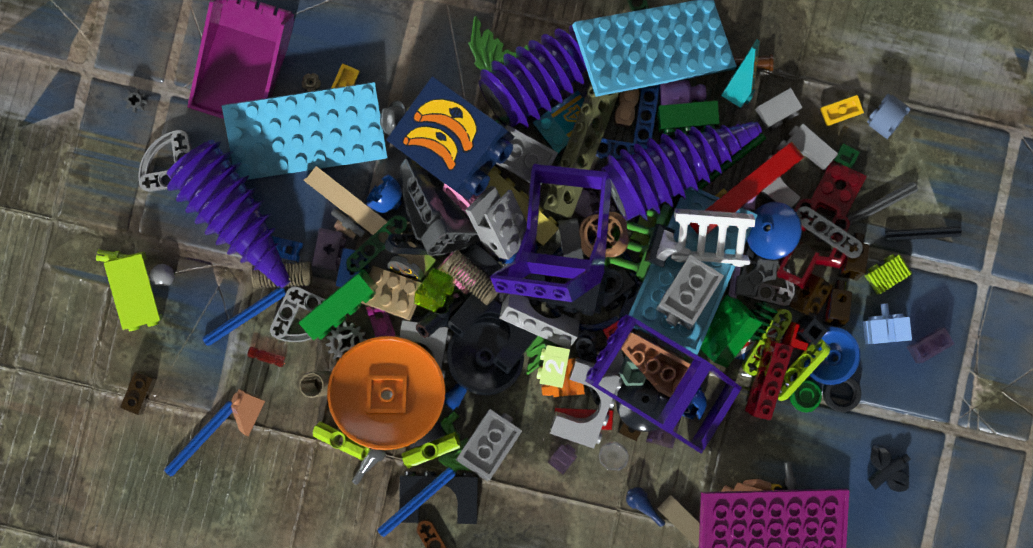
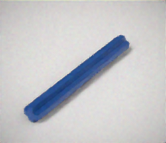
(244, 316)
(199, 439)
(416, 502)

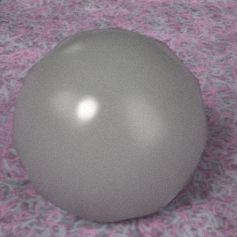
(162, 275)

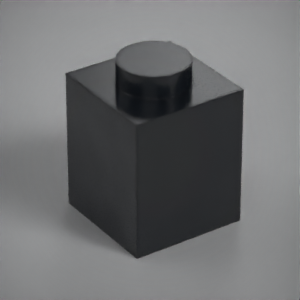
(811, 330)

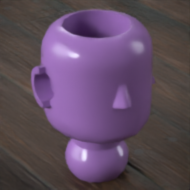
(681, 92)

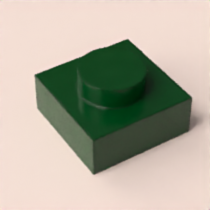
(846, 156)

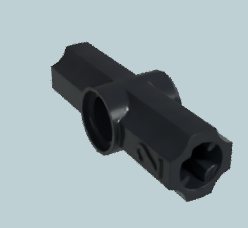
(441, 317)

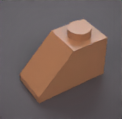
(246, 410)

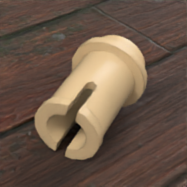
(339, 227)

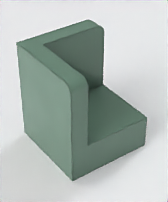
(631, 374)

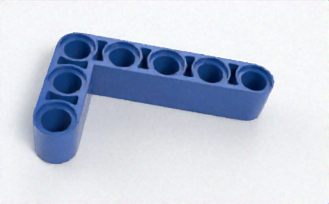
(640, 125)

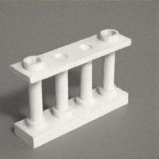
(723, 220)

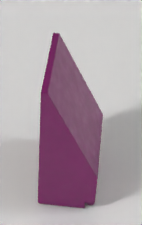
(239, 54)

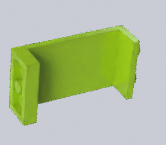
(132, 291)

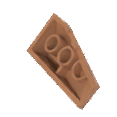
(656, 362)

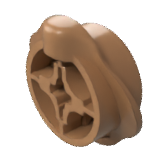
(615, 219)

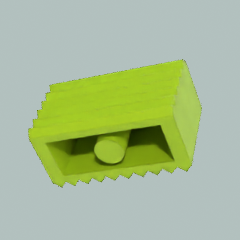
(887, 274)

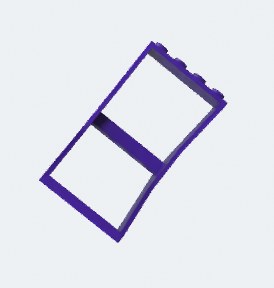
(583, 272)
(683, 393)

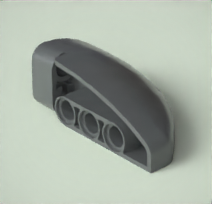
(432, 213)

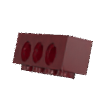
(769, 378)

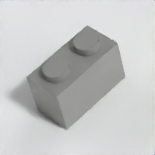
(779, 108)

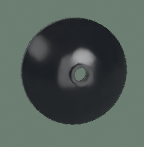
(633, 396)

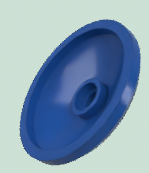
(781, 237)
(848, 352)

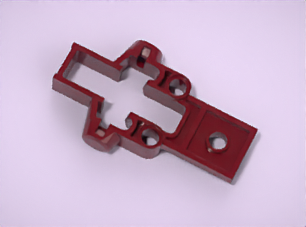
(836, 201)

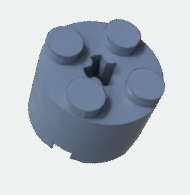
(889, 116)

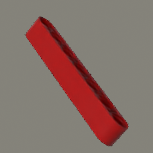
(755, 183)

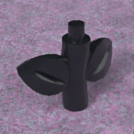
(888, 469)

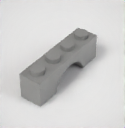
(519, 312)

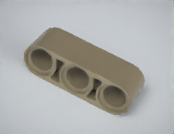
(681, 519)

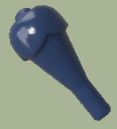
(638, 499)

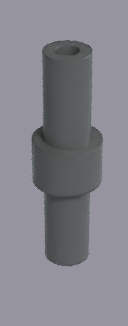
(348, 223)
(790, 480)

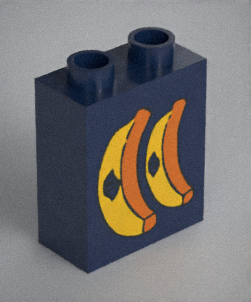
(452, 139)

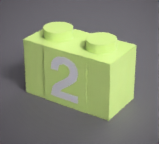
(553, 366)

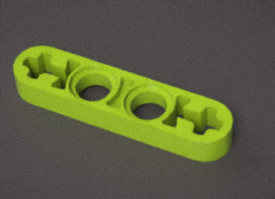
(749, 359)
(803, 372)

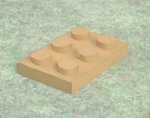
(394, 293)

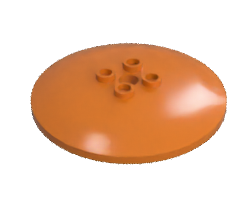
(383, 366)

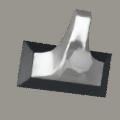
(663, 245)

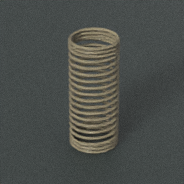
(453, 261)
(258, 277)
(308, 387)

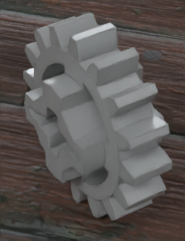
(339, 336)

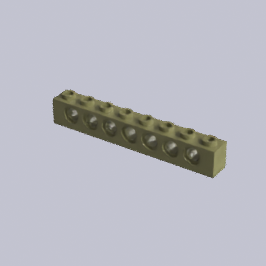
(581, 149)

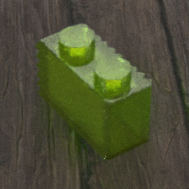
(434, 290)

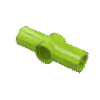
(332, 435)
(420, 454)

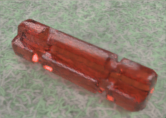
(266, 356)

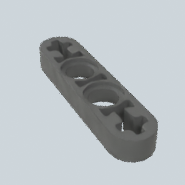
(830, 230)

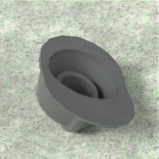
(391, 116)

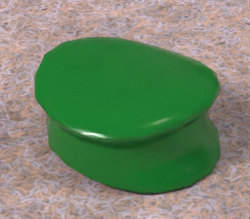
(806, 396)

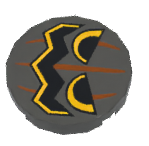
(401, 267)

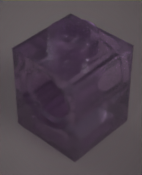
(563, 458)

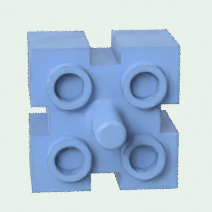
(887, 327)

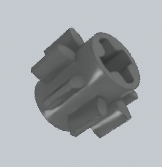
(133, 96)

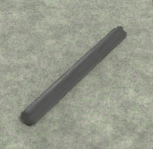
(877, 206)

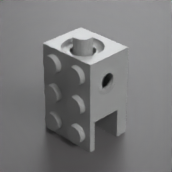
(525, 154)
(498, 222)
(689, 293)
(489, 444)

